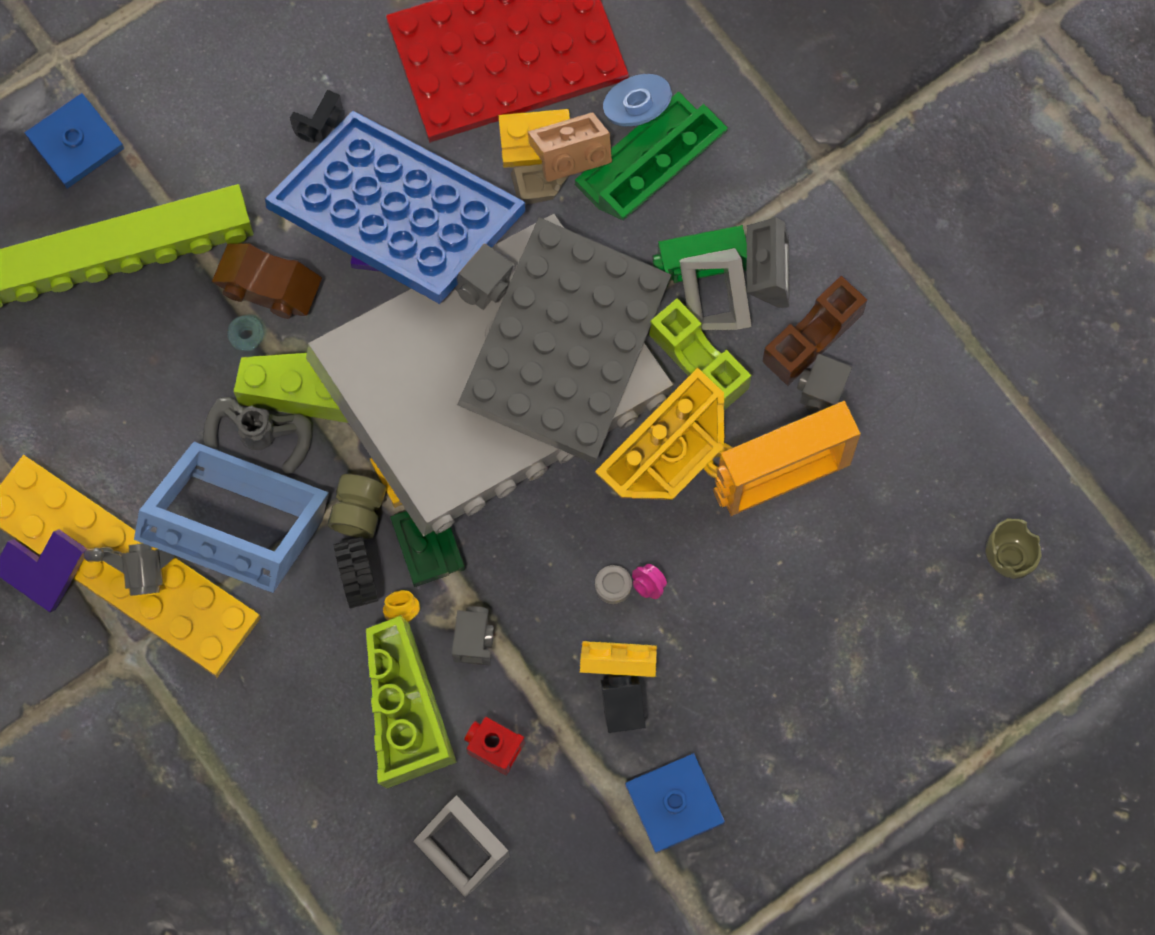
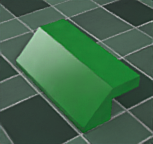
(651, 157)

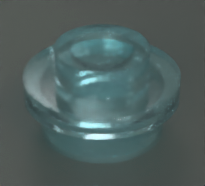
(245, 323)

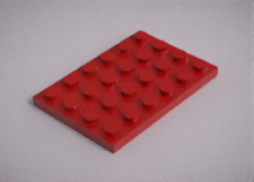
(501, 57)

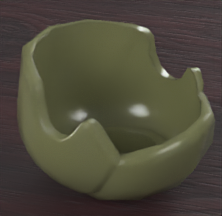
(1013, 549)

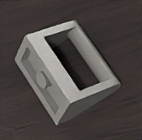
(735, 283)
(477, 831)

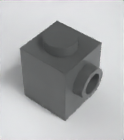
(484, 277)
(823, 384)

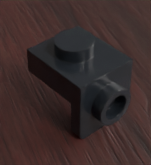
(327, 116)

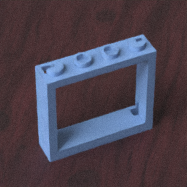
(216, 548)

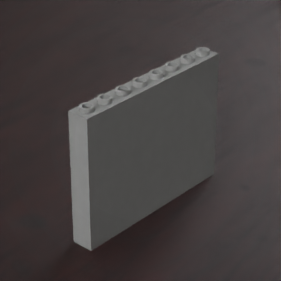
(400, 387)

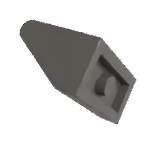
(768, 262)

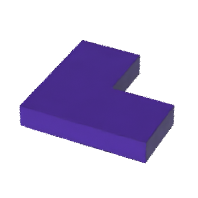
(42, 577)

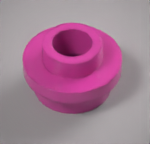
(649, 581)

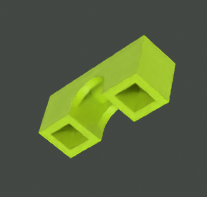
(682, 339)

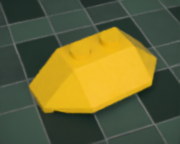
(670, 443)

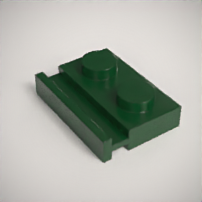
(429, 555)

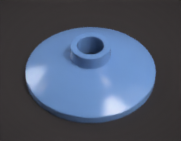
(637, 100)

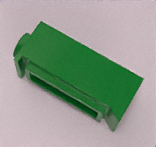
(675, 249)

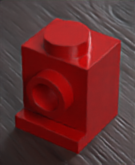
(500, 757)

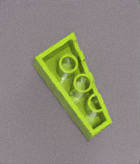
(284, 385)
(406, 716)

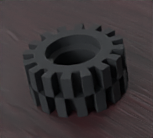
(355, 572)

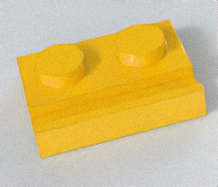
(514, 135)
(618, 659)

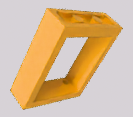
(786, 458)

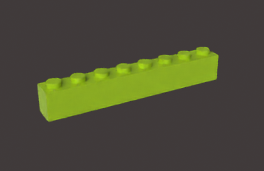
(123, 244)

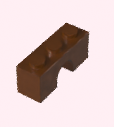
(828, 319)

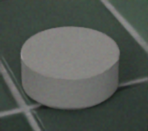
(613, 584)

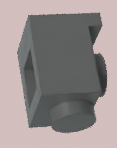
(472, 636)

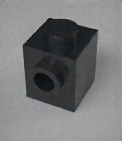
(623, 703)

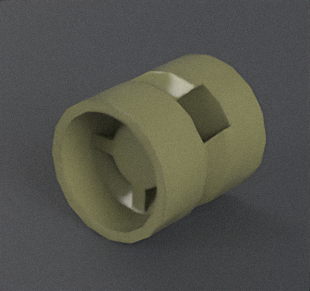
(358, 500)

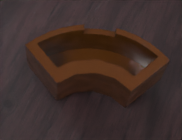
(266, 280)

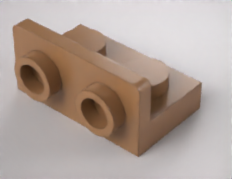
(571, 146)

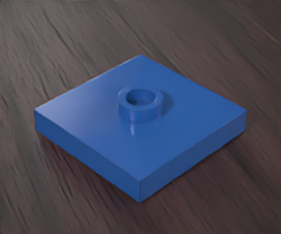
(74, 140)
(674, 803)

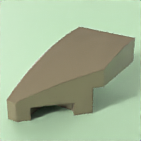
(532, 186)

